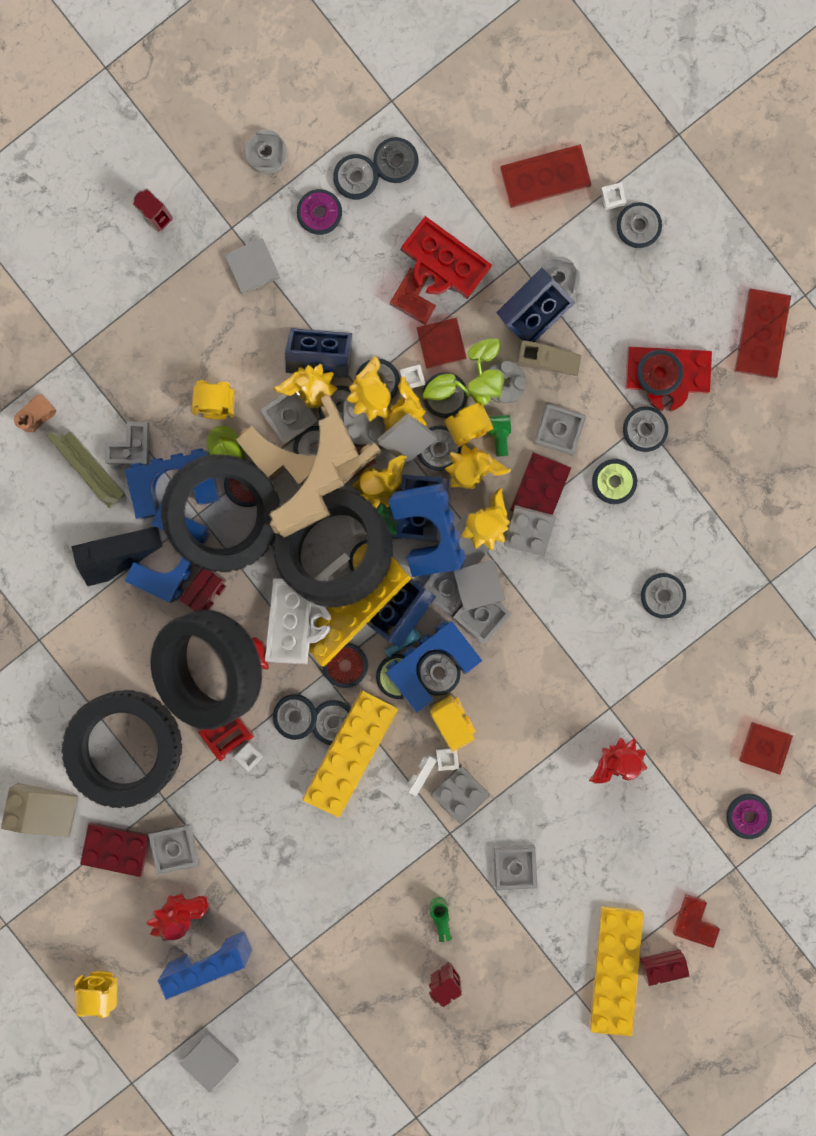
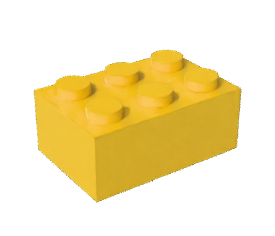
(452, 723)

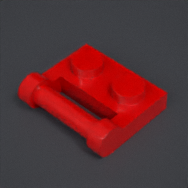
(214, 736)

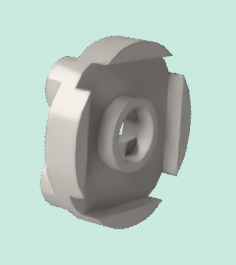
(258, 143)
(567, 270)
(517, 382)

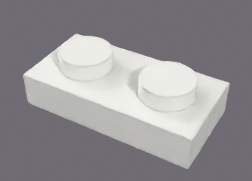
(339, 564)
(417, 781)

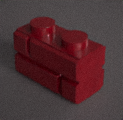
(152, 209)
(203, 590)
(664, 967)
(445, 985)

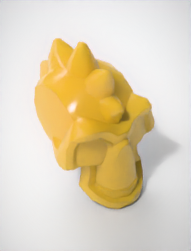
(309, 384)
(369, 392)
(407, 404)
(471, 466)
(381, 485)
(488, 524)

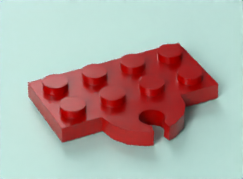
(444, 260)
(695, 378)

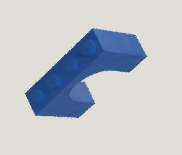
(143, 481)
(432, 504)
(166, 585)
(446, 639)
(183, 976)

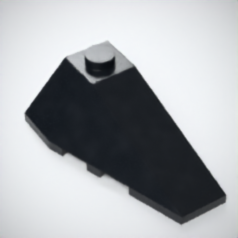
(107, 557)

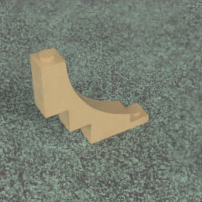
(275, 460)
(307, 504)

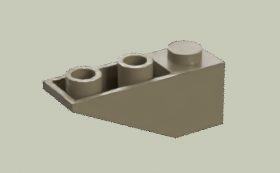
(548, 358)

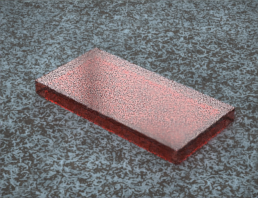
(545, 176)
(762, 333)

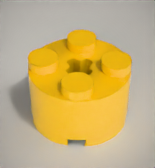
(213, 400)
(469, 424)
(96, 994)

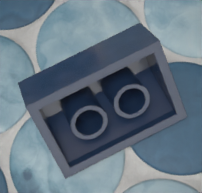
(535, 307)
(319, 347)
(418, 526)

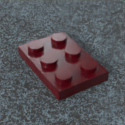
(541, 484)
(115, 849)

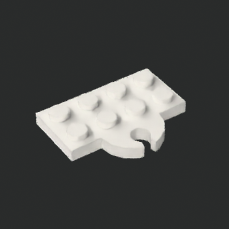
(292, 625)

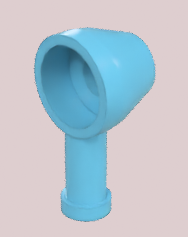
(412, 638)

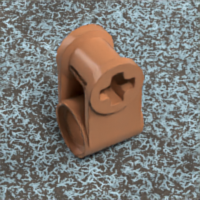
(37, 411)

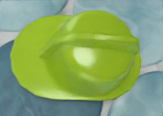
(223, 441)

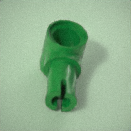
(501, 431)
(441, 919)

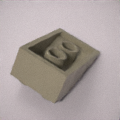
(38, 811)

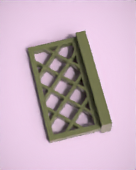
(88, 467)

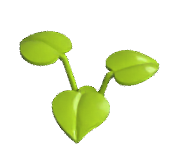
(485, 385)

